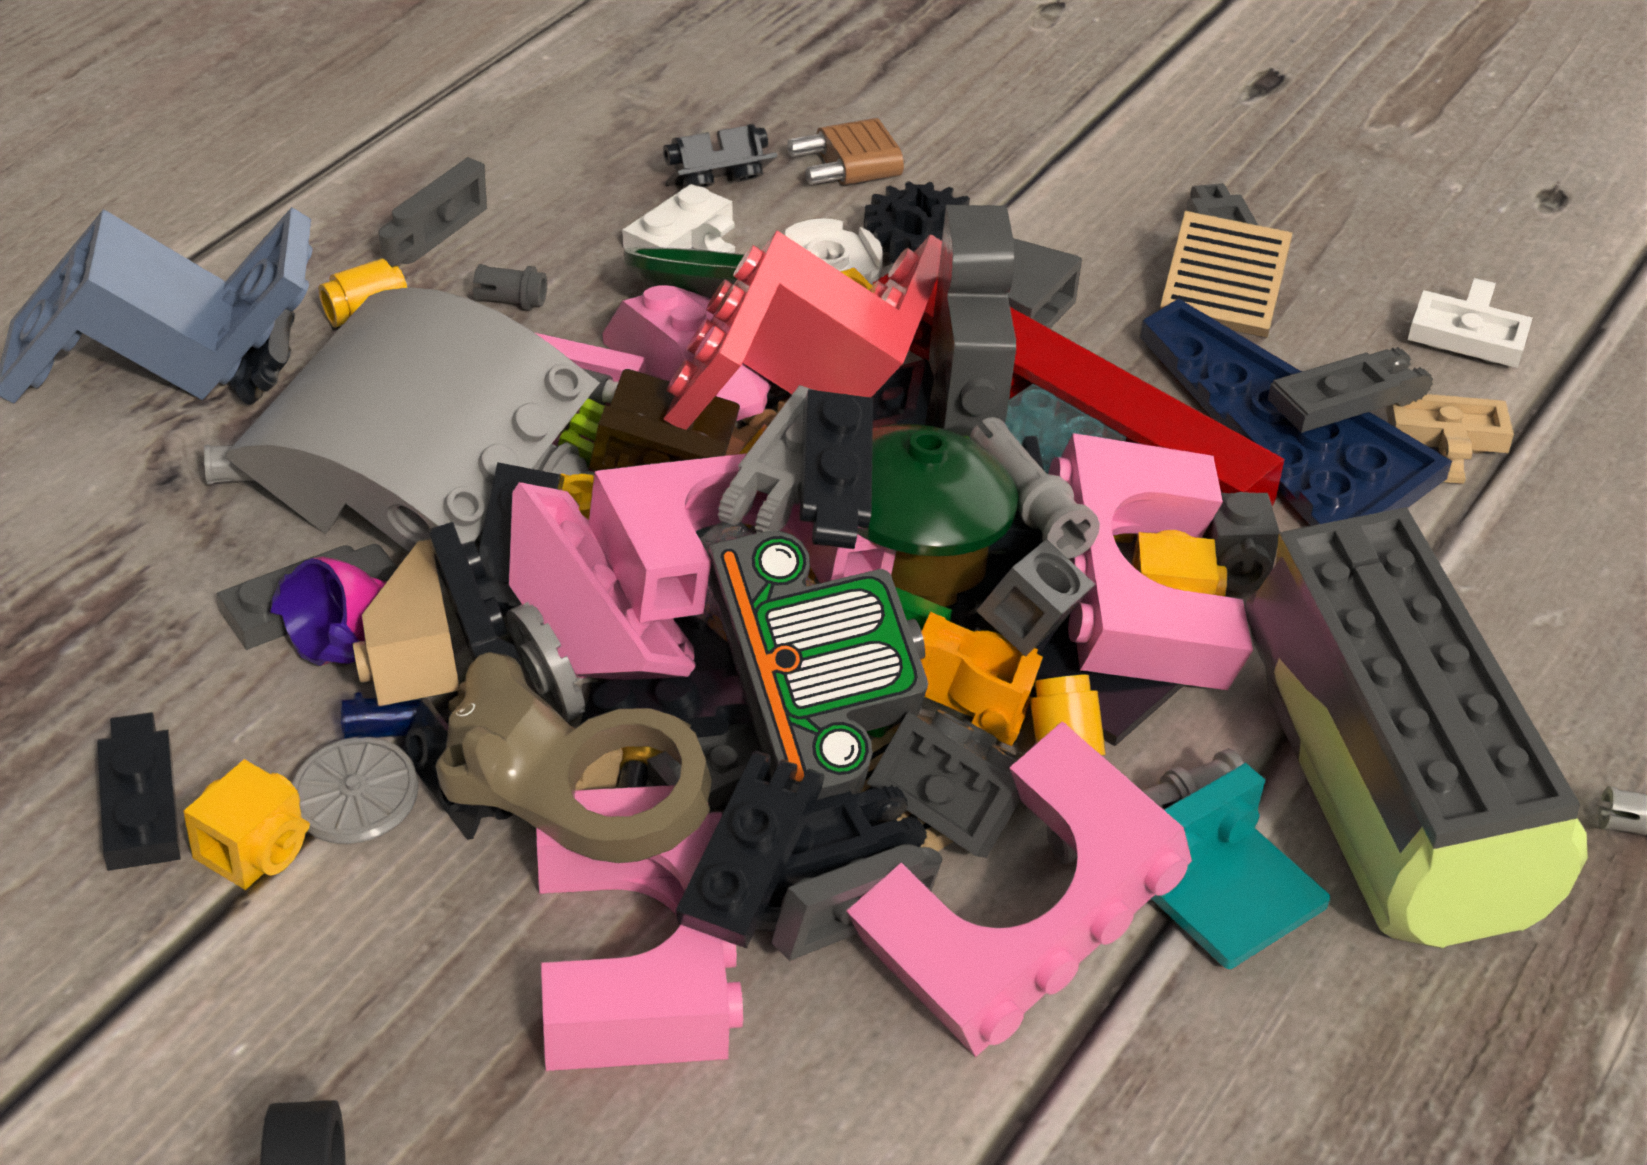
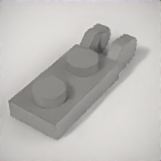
(772, 468)

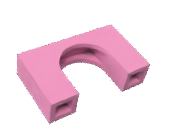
(649, 536)
(1127, 619)
(989, 977)
(646, 1005)

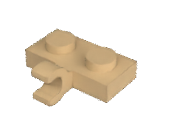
(1455, 427)

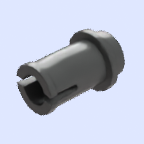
(511, 285)

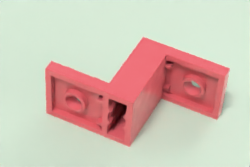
(804, 325)

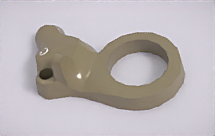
(526, 759)

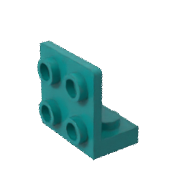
(1239, 884)

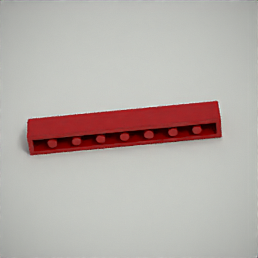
(1124, 402)

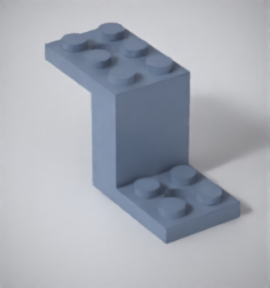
(156, 305)

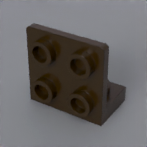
(637, 435)

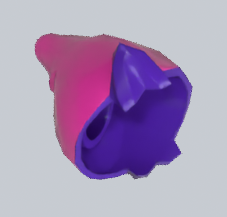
(325, 608)

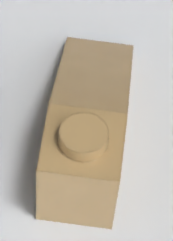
(408, 634)

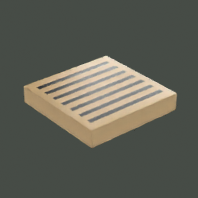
(1228, 271)

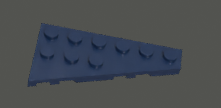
(1328, 471)

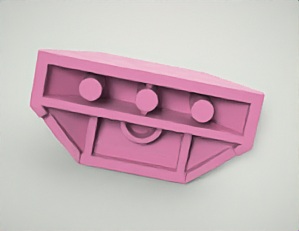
(660, 329)
(572, 585)

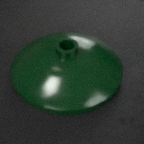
(681, 267)
(936, 492)

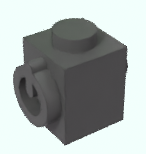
(1245, 539)

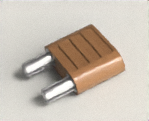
(851, 152)

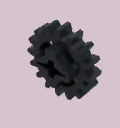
(908, 216)

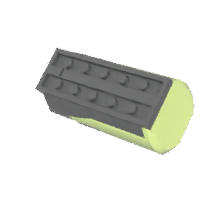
(1412, 735)

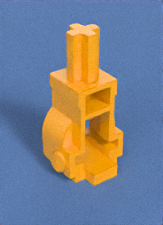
(979, 676)

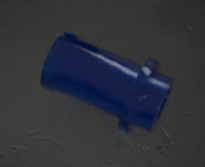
(367, 719)

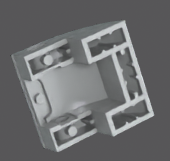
(412, 415)

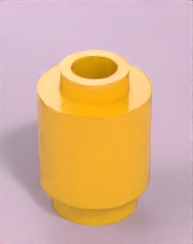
(353, 286)
(1068, 701)

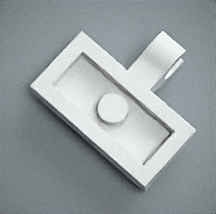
(684, 221)
(1471, 325)

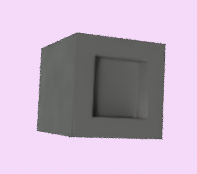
(1035, 597)

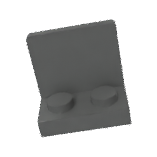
(951, 778)

